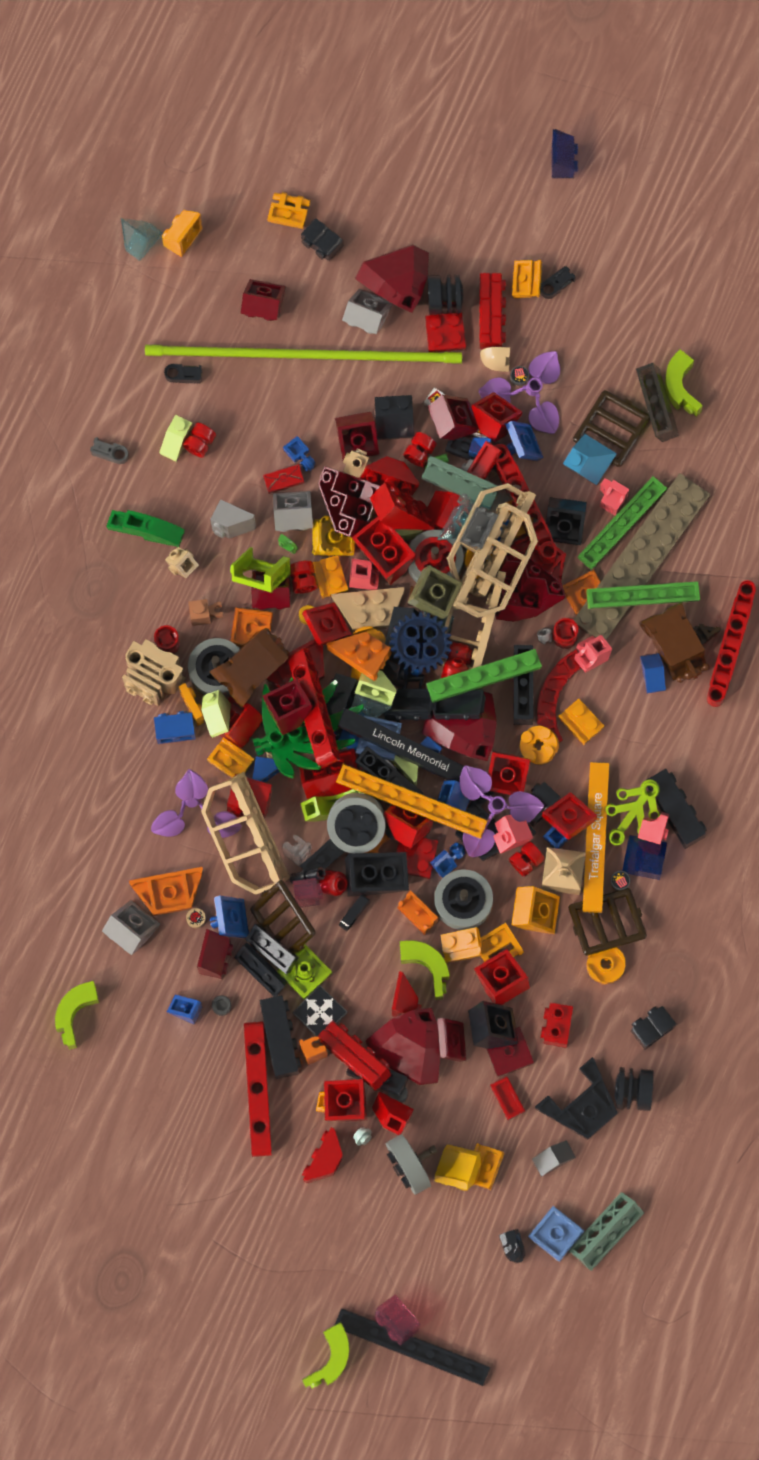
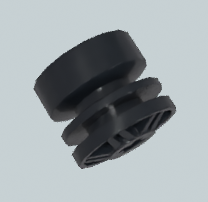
(444, 294)
(634, 1089)

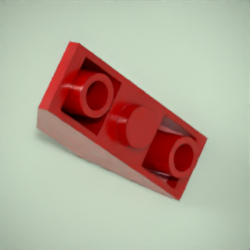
(391, 472)
(326, 1158)

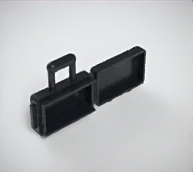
(417, 704)

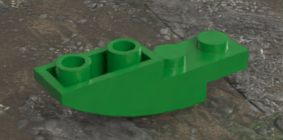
(146, 526)

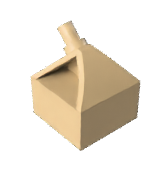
(563, 871)

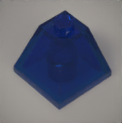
(644, 858)

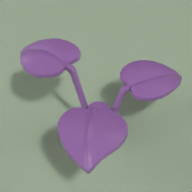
(545, 370)
(191, 791)
(522, 805)

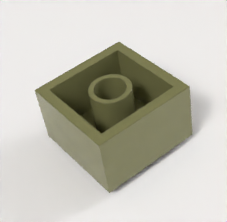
(435, 592)

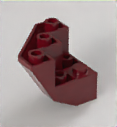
(397, 276)
(347, 500)
(534, 592)
(468, 737)
(410, 1045)

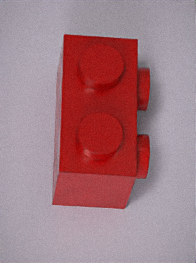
(557, 1025)

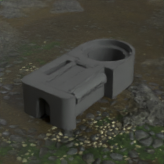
(107, 451)

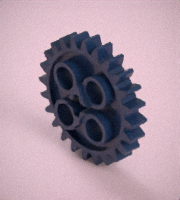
(437, 643)

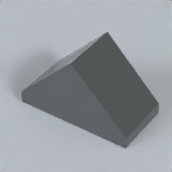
(553, 1157)

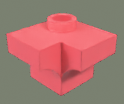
(614, 496)
(363, 575)
(592, 652)
(654, 829)
(511, 833)

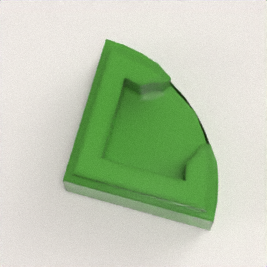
(287, 544)

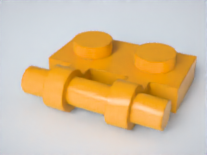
(286, 214)

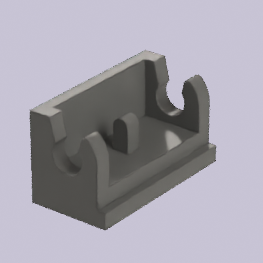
(478, 528)

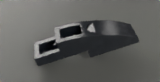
(378, 767)

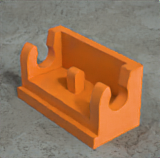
(417, 912)
(314, 1051)

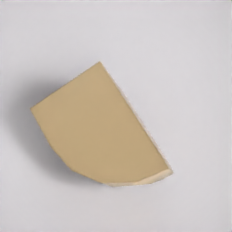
(496, 358)

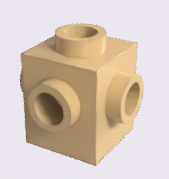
(349, 459)
(181, 562)

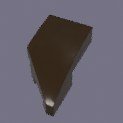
(706, 633)

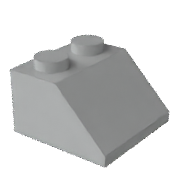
(366, 311)
(292, 511)
(231, 520)
(130, 927)

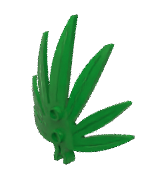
(285, 745)

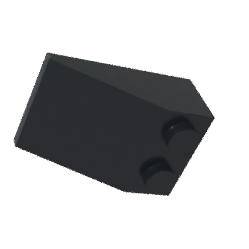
(376, 873)

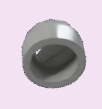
(545, 635)

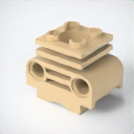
(150, 674)

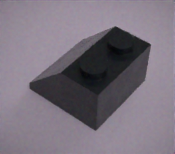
(394, 417)
(566, 520)
(492, 1025)

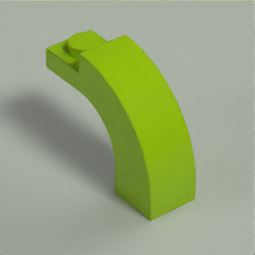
(677, 395)
(319, 807)
(427, 956)
(71, 1003)
(339, 1348)

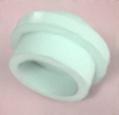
(362, 1136)

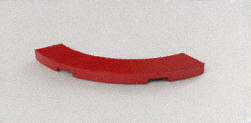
(551, 690)

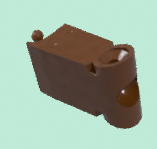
(676, 643)
(251, 665)

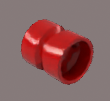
(200, 438)
(419, 450)
(303, 577)
(565, 633)
(167, 639)
(531, 854)

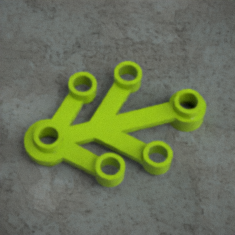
(634, 808)

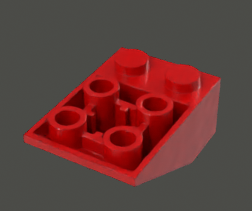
(400, 509)

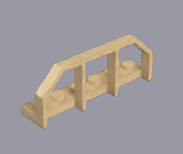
(507, 536)
(476, 565)
(483, 636)
(258, 827)

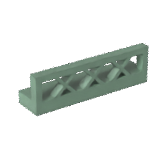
(458, 481)
(609, 1232)

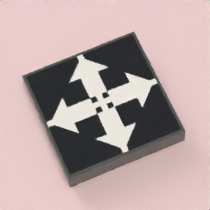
(319, 1011)

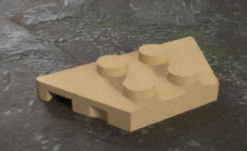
(368, 607)

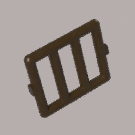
(625, 404)
(289, 902)
(623, 938)

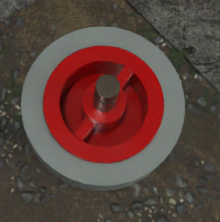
(433, 553)

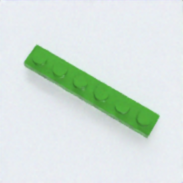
(622, 523)
(643, 595)
(483, 675)

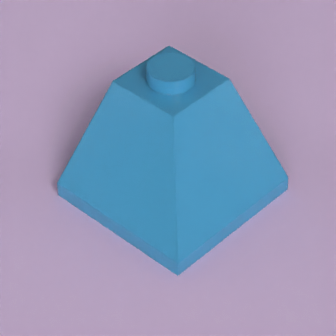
(589, 459)

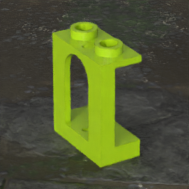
(273, 576)

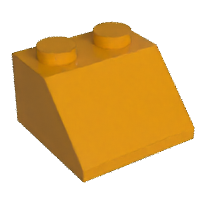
(182, 232)
(535, 910)

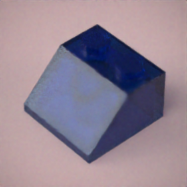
(563, 155)

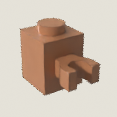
(201, 612)

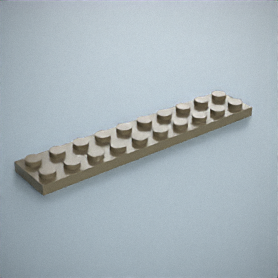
(646, 551)

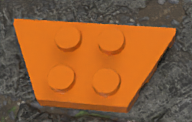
(362, 653)
(168, 891)

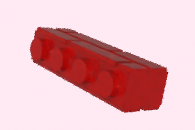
(490, 310)
(354, 1055)

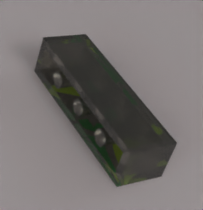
(657, 402)

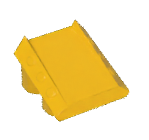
(328, 541)
(458, 1167)

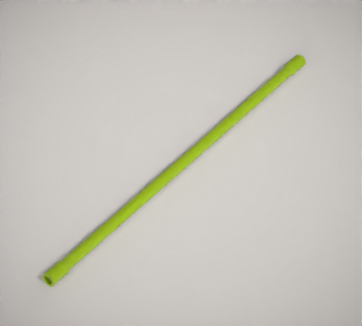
(160, 350)

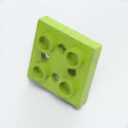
(305, 971)

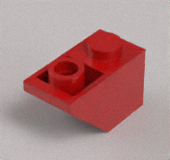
(392, 1113)

